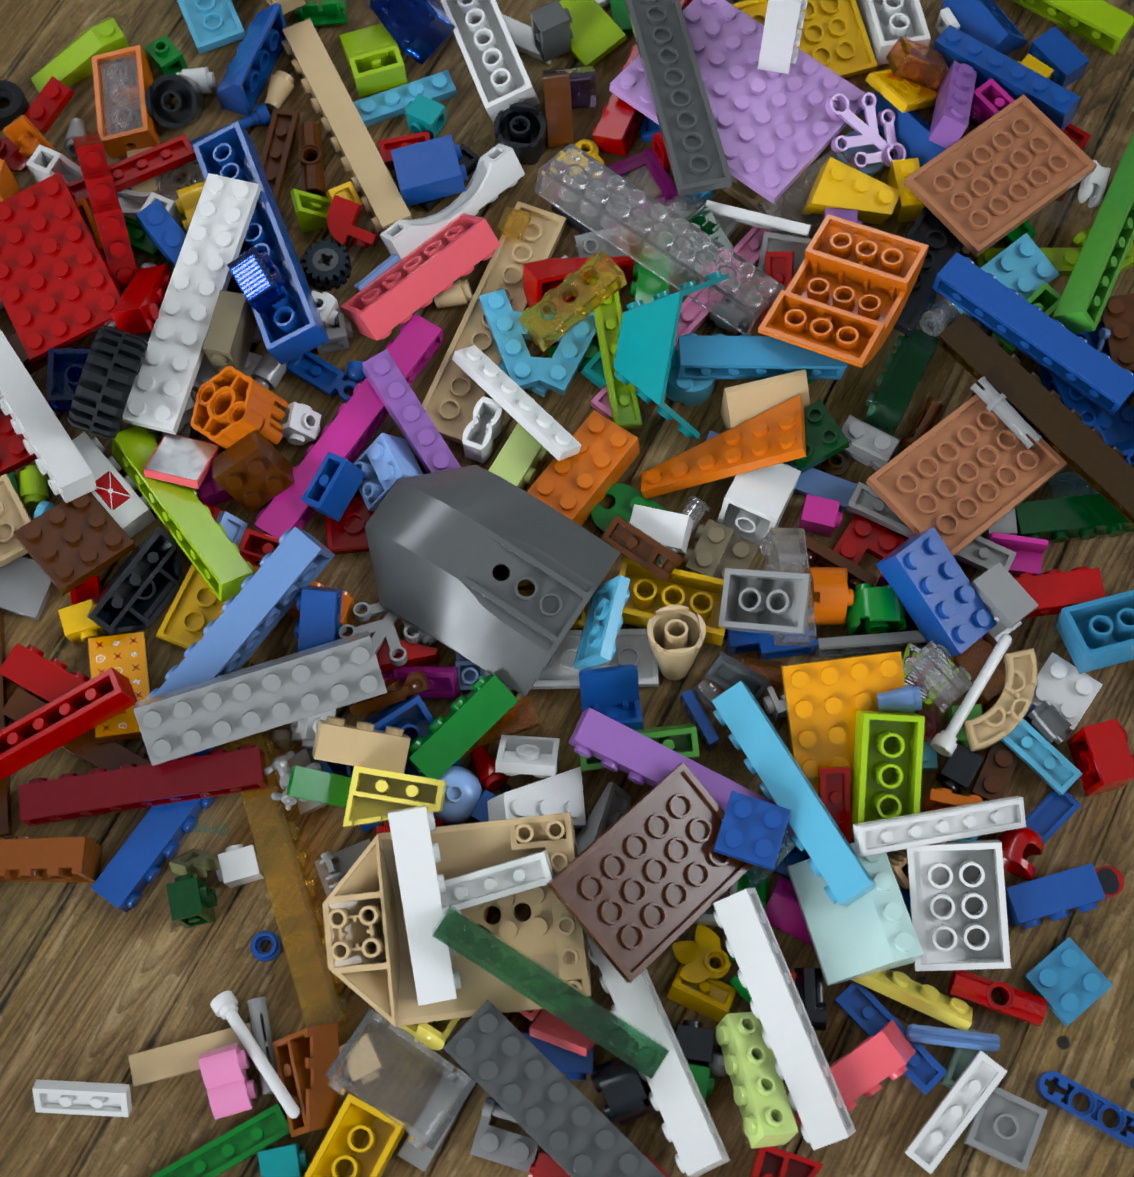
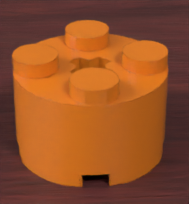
(830, 595)

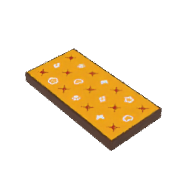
(128, 656)

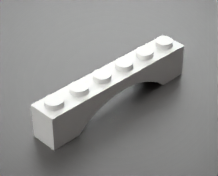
(48, 162)
(493, 175)

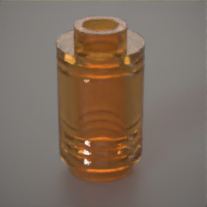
(767, 668)

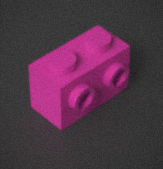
(988, 101)

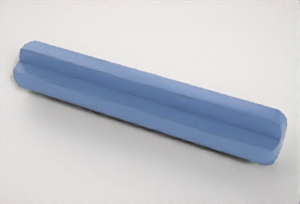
(953, 1038)

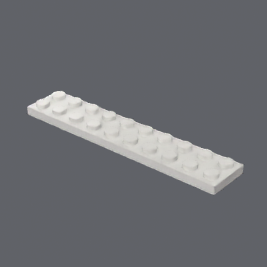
(188, 305)

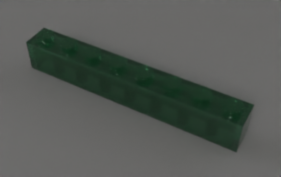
(550, 991)

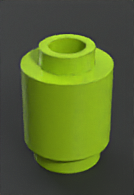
(33, 486)

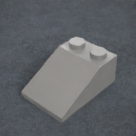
(764, 601)

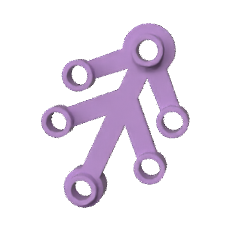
(868, 131)

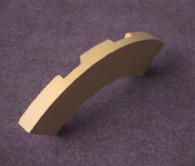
(1012, 704)

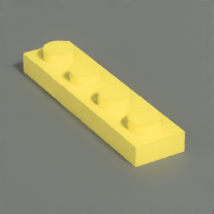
(920, 997)

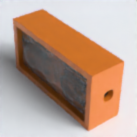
(120, 95)

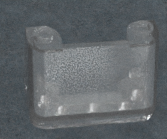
(401, 1079)

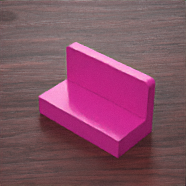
(1028, 552)
(784, 911)

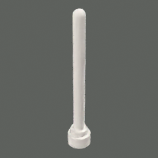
(946, 740)
(226, 1007)

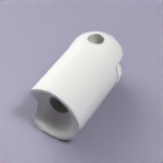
(1094, 186)

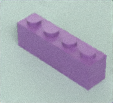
(953, 105)

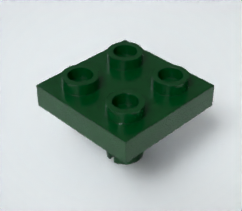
(821, 437)

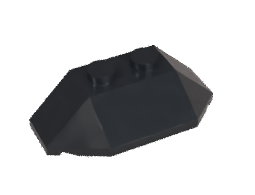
(140, 586)

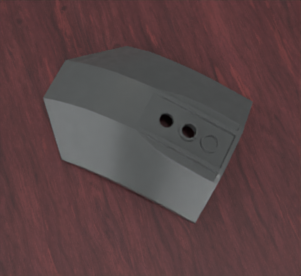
(436, 557)

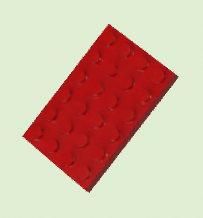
(52, 269)

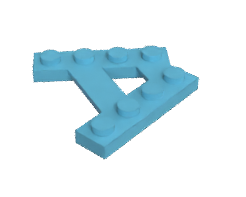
(529, 371)

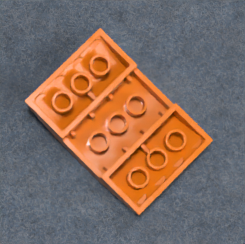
(846, 291)

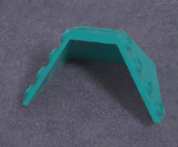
(648, 343)

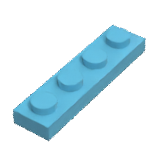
(394, 101)

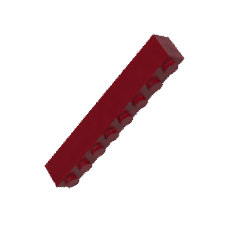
(142, 786)

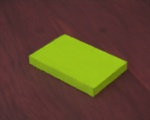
(592, 31)

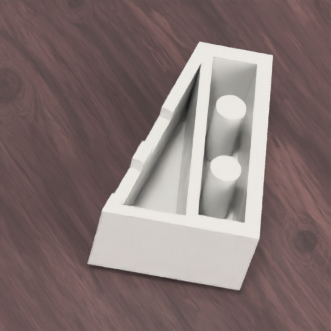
(543, 797)

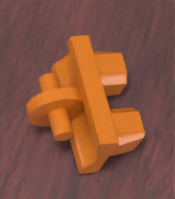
(25, 136)

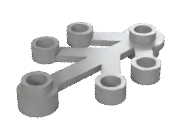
(382, 630)

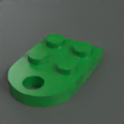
(625, 498)

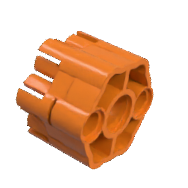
(235, 406)

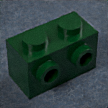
(191, 901)

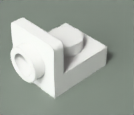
(773, 704)

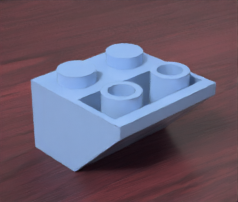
(384, 463)

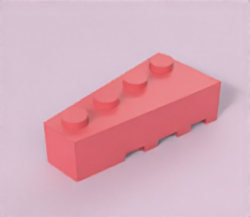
(870, 1064)

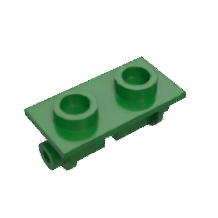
(328, 13)

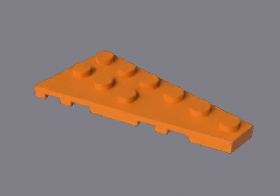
(752, 445)

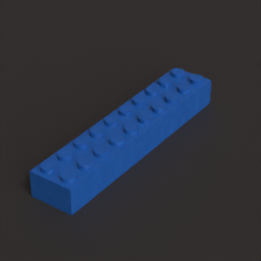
(294, 322)

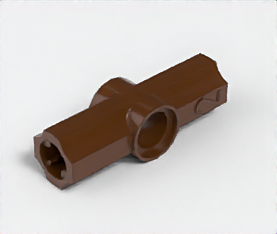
(311, 149)

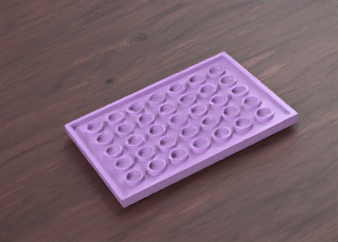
(765, 119)

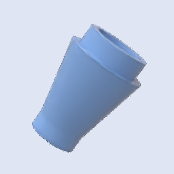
(902, 699)

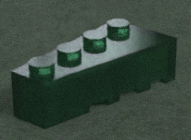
(900, 380)

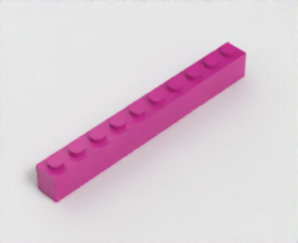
(351, 427)

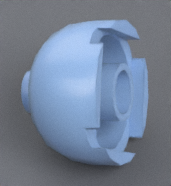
(461, 795)

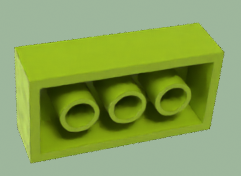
(886, 765)

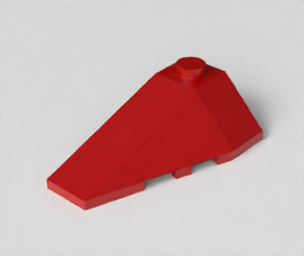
(550, 273)

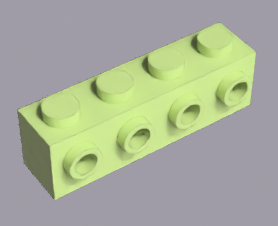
(755, 1081)

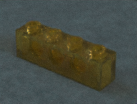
(569, 314)

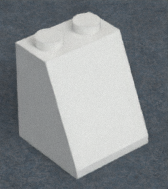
(758, 501)

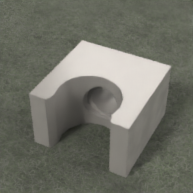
(1004, 600)

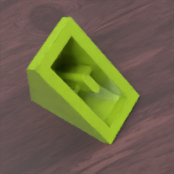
(310, 210)

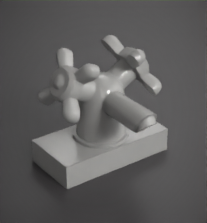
(284, 765)

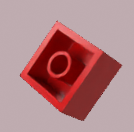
(1102, 757)

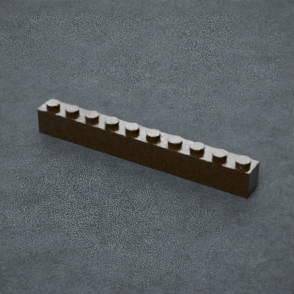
(1042, 409)

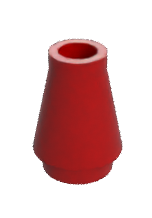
(485, 770)

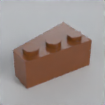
(302, 1066)

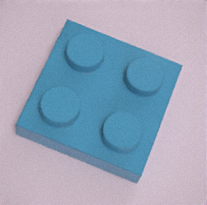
(1067, 981)

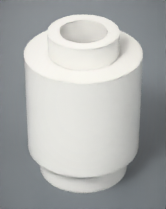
(202, 76)

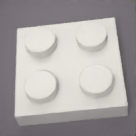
(1065, 688)

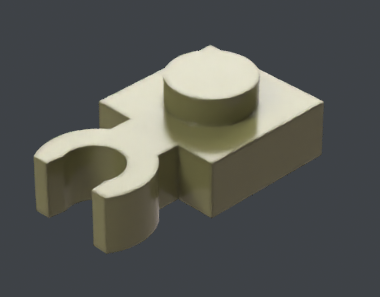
(195, 863)

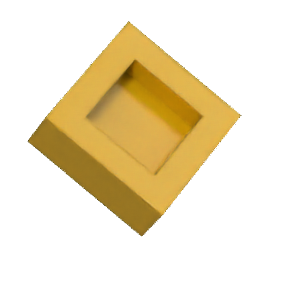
(345, 191)

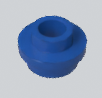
(259, 939)

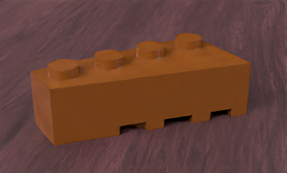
(49, 859)

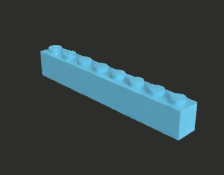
(790, 788)

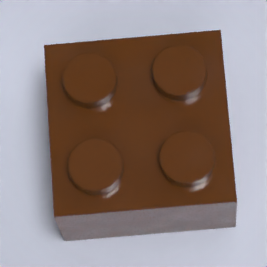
(252, 471)

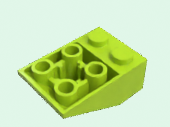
(373, 60)

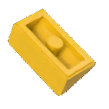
(707, 998)

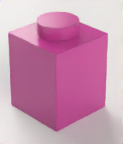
(820, 515)

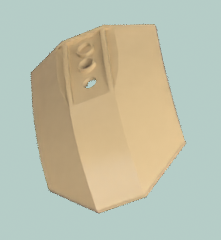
(369, 934)

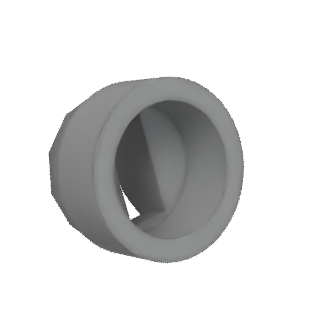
(717, 1064)

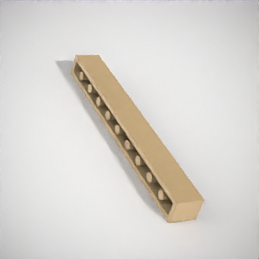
(345, 125)

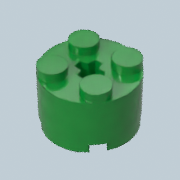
(875, 611)

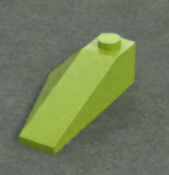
(75, 60)

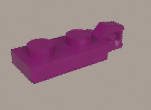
(442, 680)

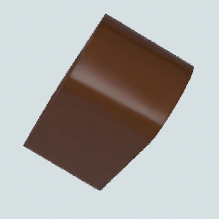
(558, 109)

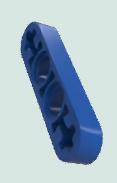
(1095, 1108)

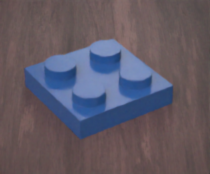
(752, 830)

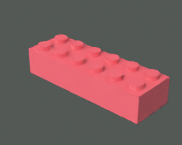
(420, 276)

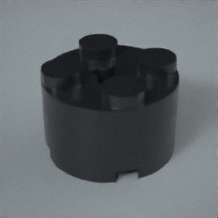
(177, 86)
(522, 130)
(623, 1091)

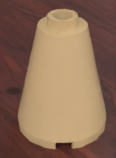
(675, 639)

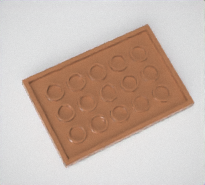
(1000, 175)
(964, 475)

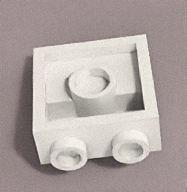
(528, 756)

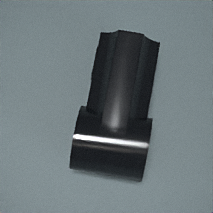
(810, 990)

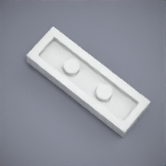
(82, 1098)

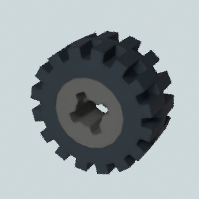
(325, 274)

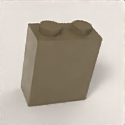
(230, 332)

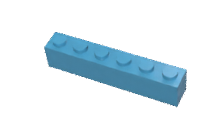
(749, 358)

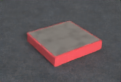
(181, 460)

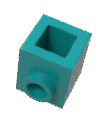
(425, 116)
(283, 1161)

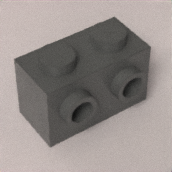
(551, 30)

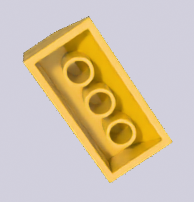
(356, 1143)

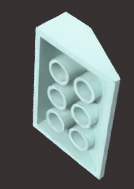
(865, 935)

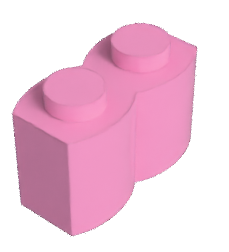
(227, 1080)

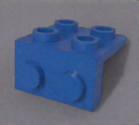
(613, 693)

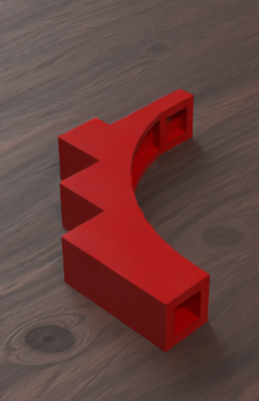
(106, 208)

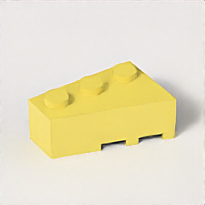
(380, 791)

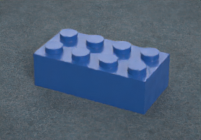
(936, 592)

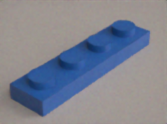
(871, 1017)

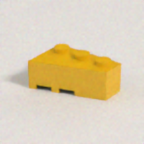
(847, 188)

